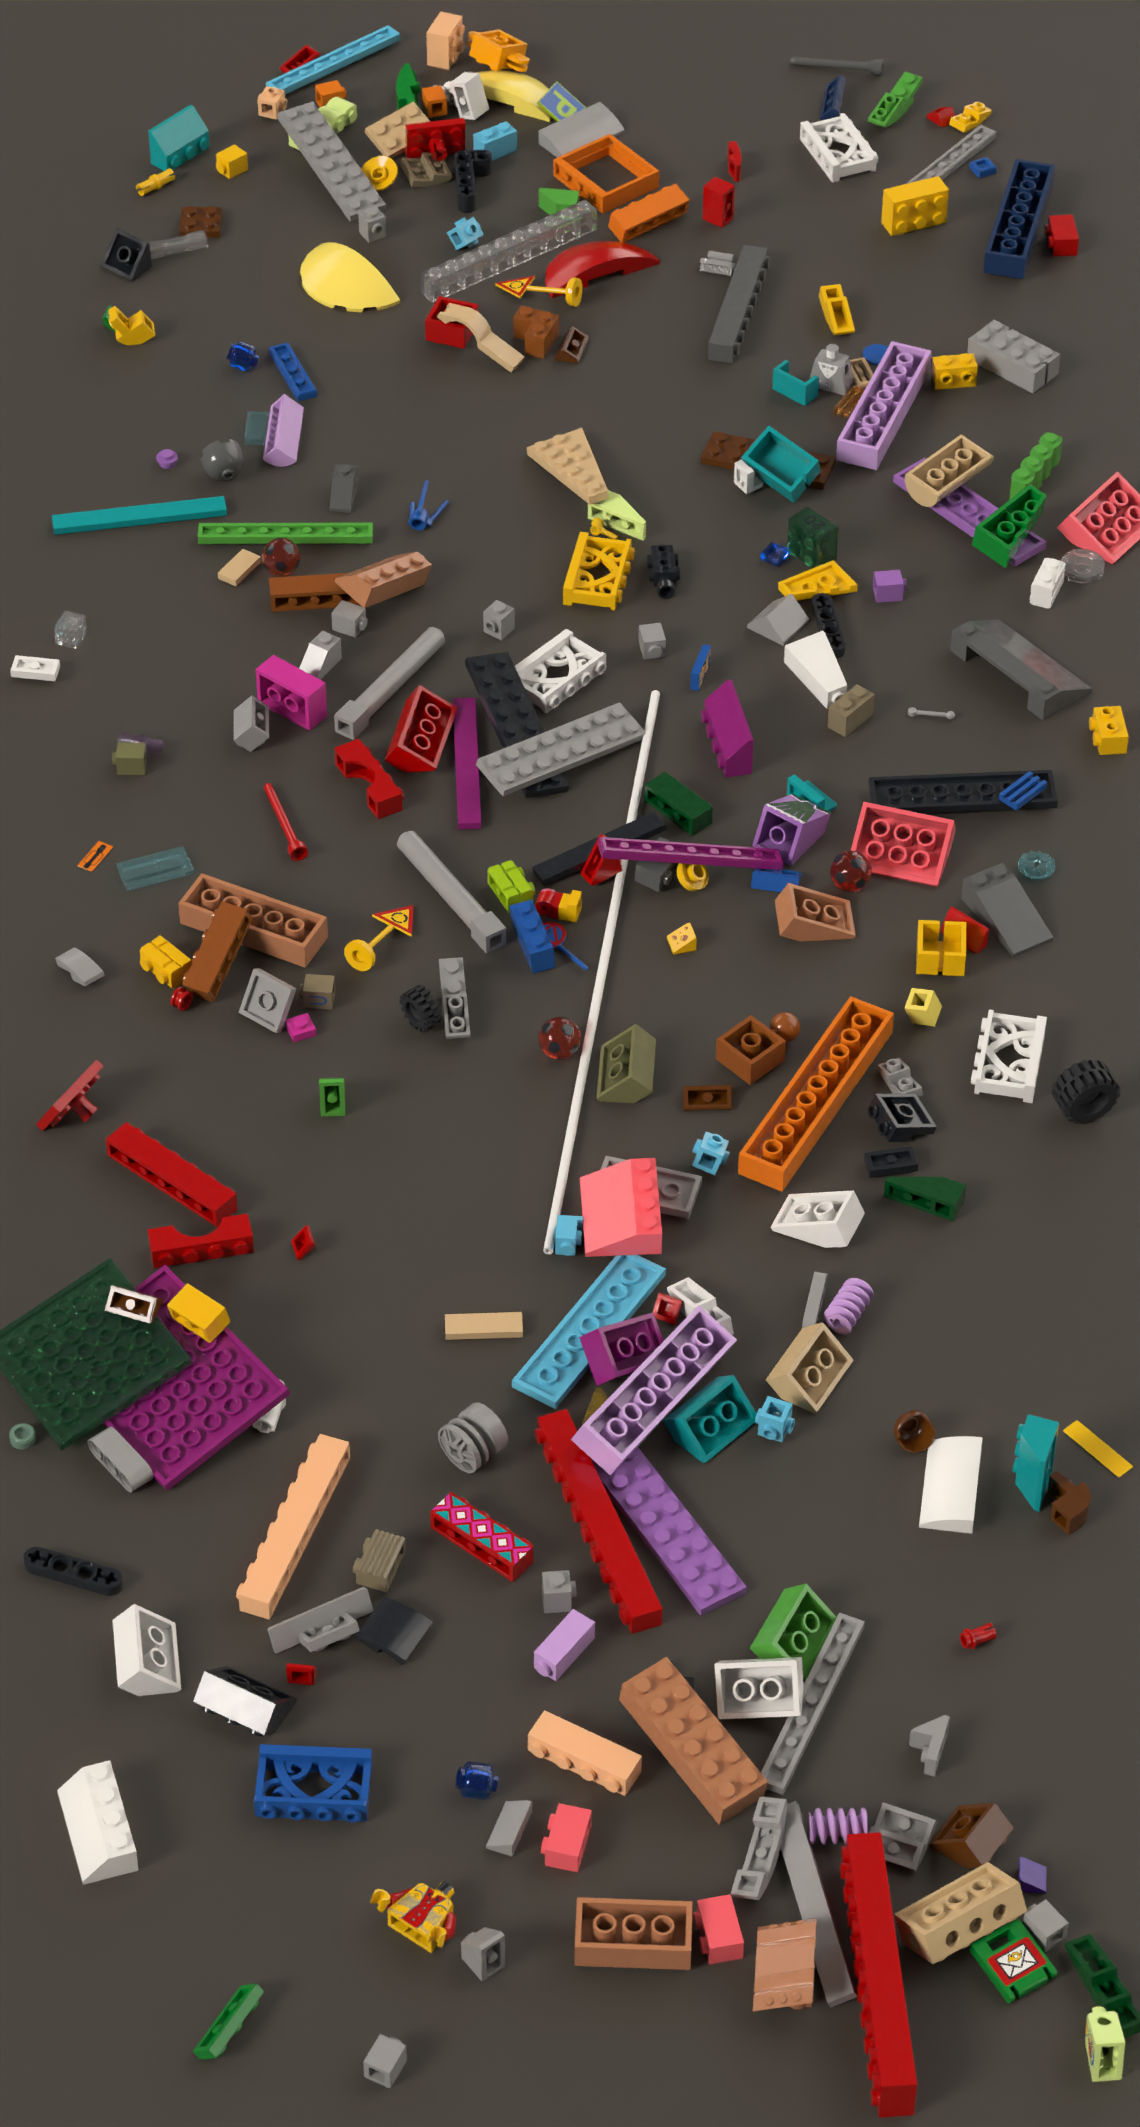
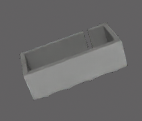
(1014, 356)

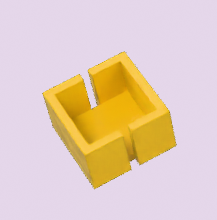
(941, 956)

